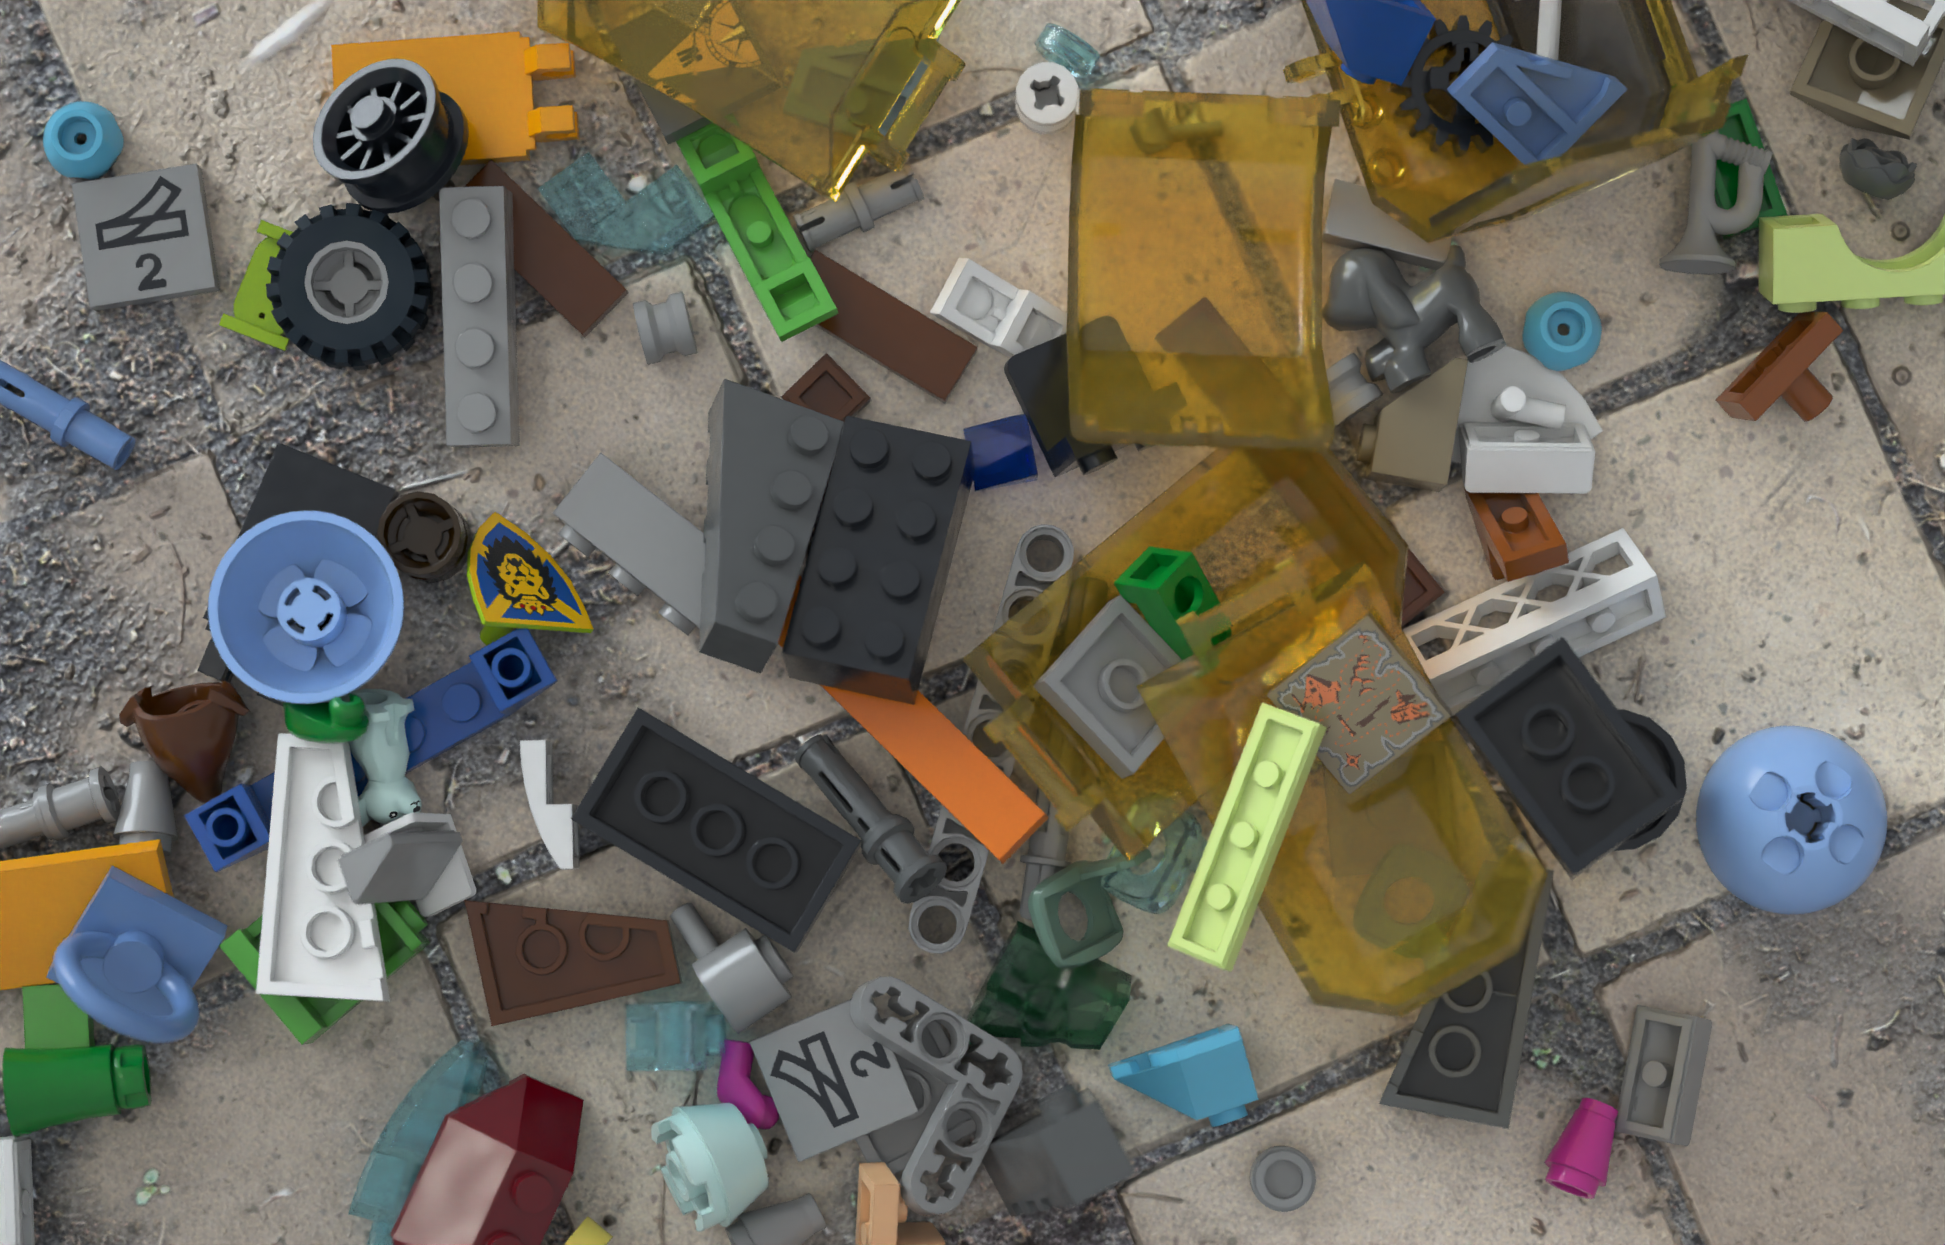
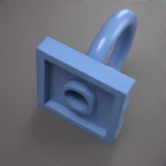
(137, 959)

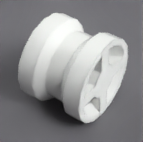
(1041, 109)

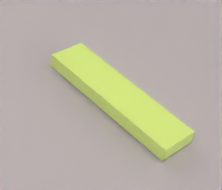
(1246, 836)

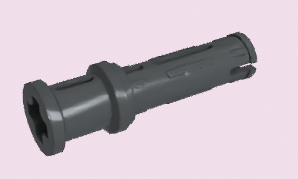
(884, 836)

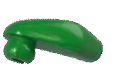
(326, 721)

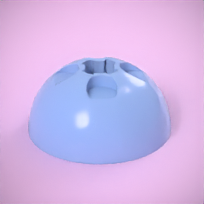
(300, 572)
(1757, 826)

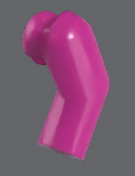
(737, 1088)

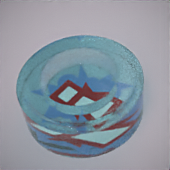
(1067, 49)

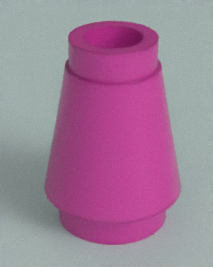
(1583, 1150)

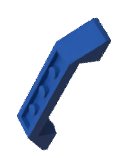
(444, 715)

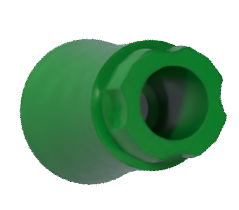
(72, 1084)

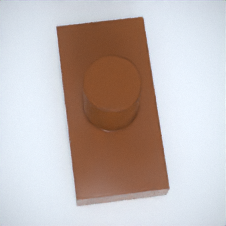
(1784, 371)

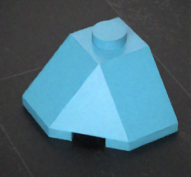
(1195, 1075)

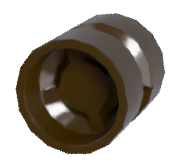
(425, 536)

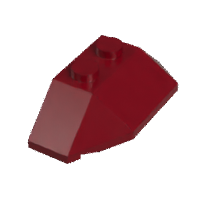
(495, 1169)

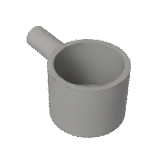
(740, 975)

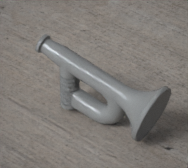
(1698, 248)

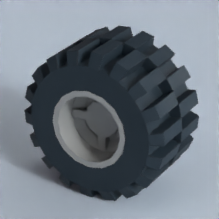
(350, 287)

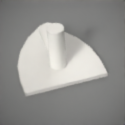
(1520, 390)

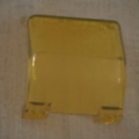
(1198, 270)

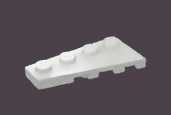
(311, 929)

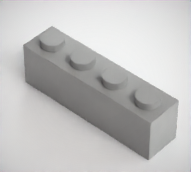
(479, 317)

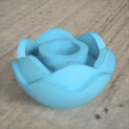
(96, 154)
(1551, 348)

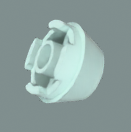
(712, 1161)

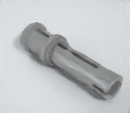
(60, 809)

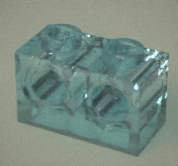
(673, 1035)

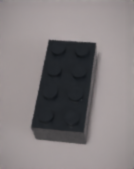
(879, 560)
(717, 830)

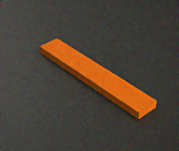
(944, 764)

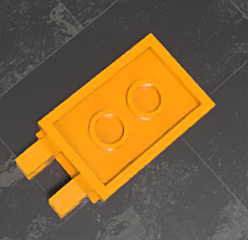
(489, 81)
(48, 895)

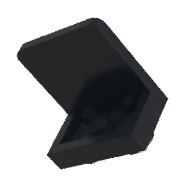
(1041, 389)

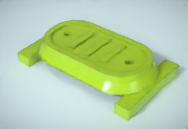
(252, 294)

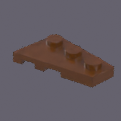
(565, 959)

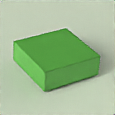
(54, 1019)

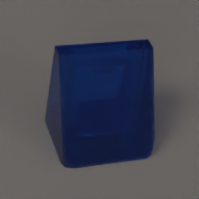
(1002, 453)

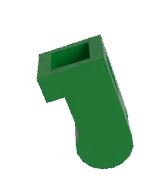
(1165, 589)

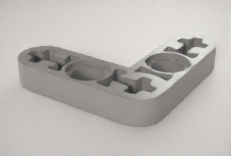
(963, 1090)

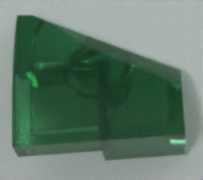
(1046, 1003)

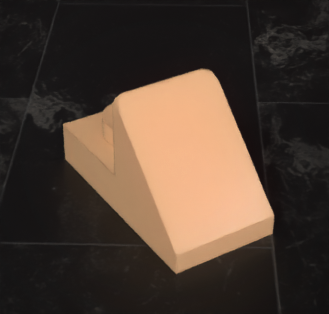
(884, 1213)

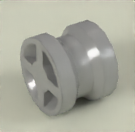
(665, 328)
(1349, 389)

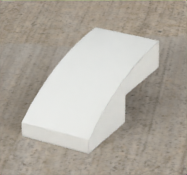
(996, 310)
(551, 819)

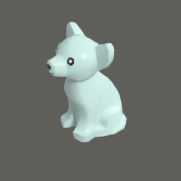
(384, 758)

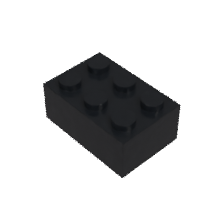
(1567, 758)

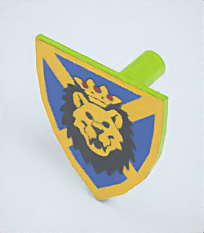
(519, 584)

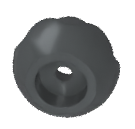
(1874, 170)

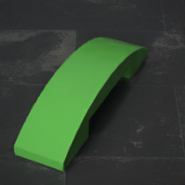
(757, 231)

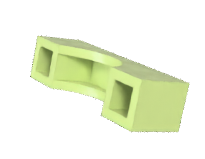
(1809, 263)

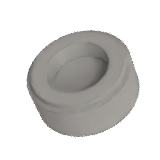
(1282, 1178)

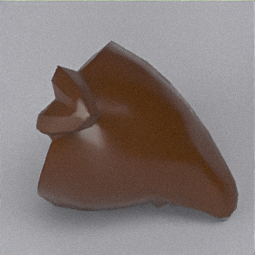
(189, 732)

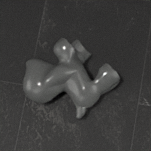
(1372, 293)

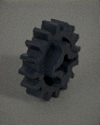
(1431, 87)

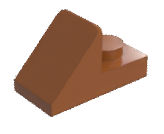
(1516, 534)

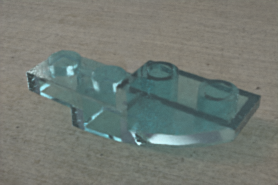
(410, 1134)

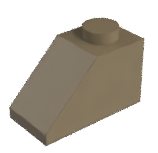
(1416, 432)

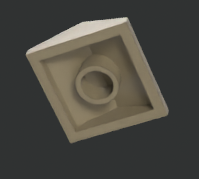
(1867, 84)

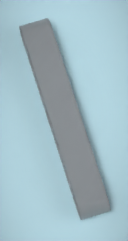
(959, 896)

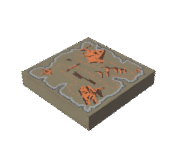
(1366, 699)

